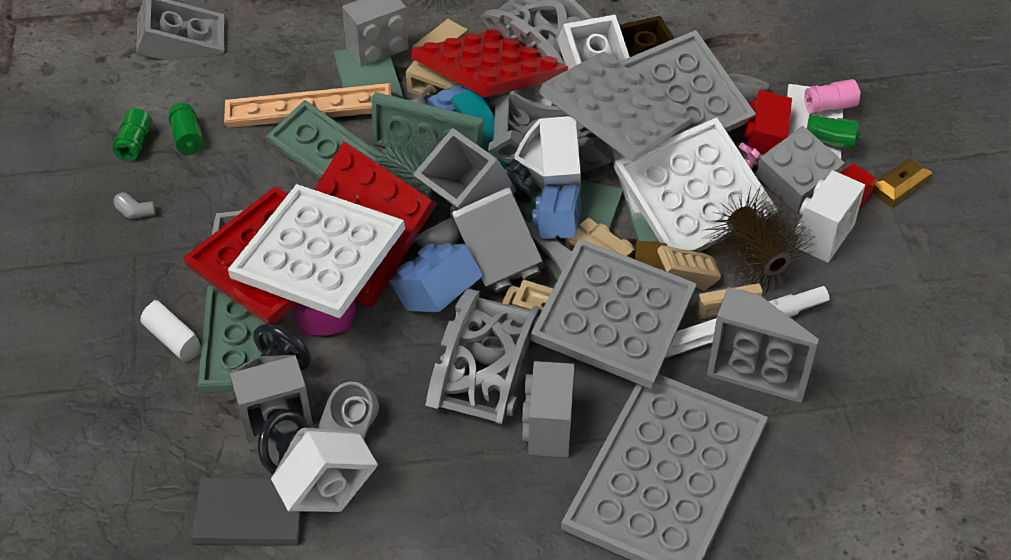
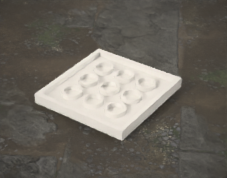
(687, 181)
(317, 250)

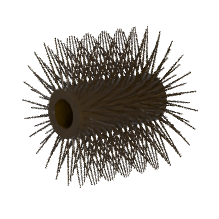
(758, 240)

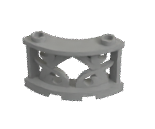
(509, 22)
(523, 115)
(449, 380)

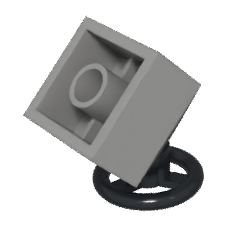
(272, 381)

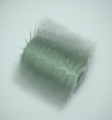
(404, 163)

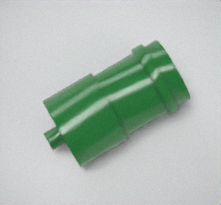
(185, 128)
(834, 131)
(131, 134)

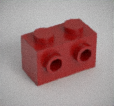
(770, 122)

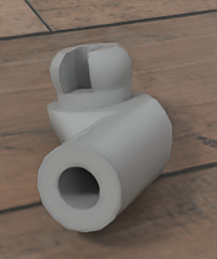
(131, 208)

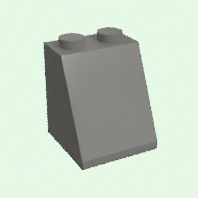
(462, 171)
(499, 240)

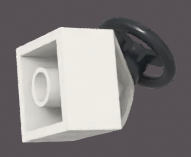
(546, 157)
(315, 465)

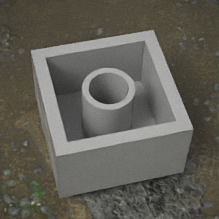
(375, 29)
(797, 166)
(548, 409)

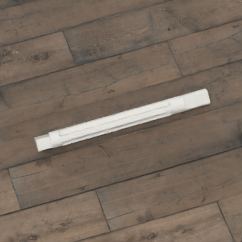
(704, 332)

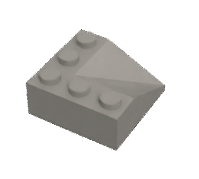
(761, 347)

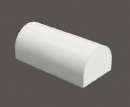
(171, 331)

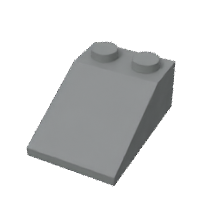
(178, 30)

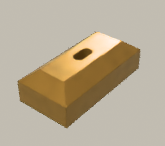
(894, 189)

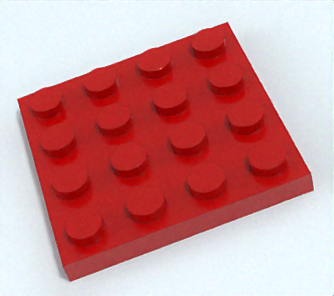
(488, 62)
(368, 184)
(221, 249)

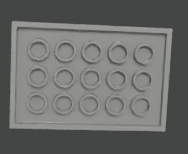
(665, 473)

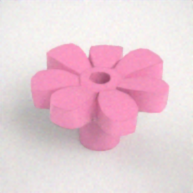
(751, 156)

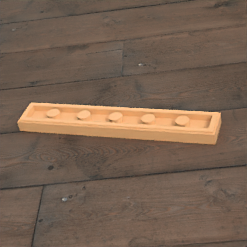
(276, 108)

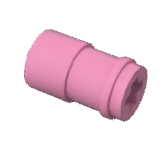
(832, 96)

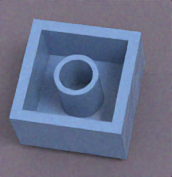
(435, 277)

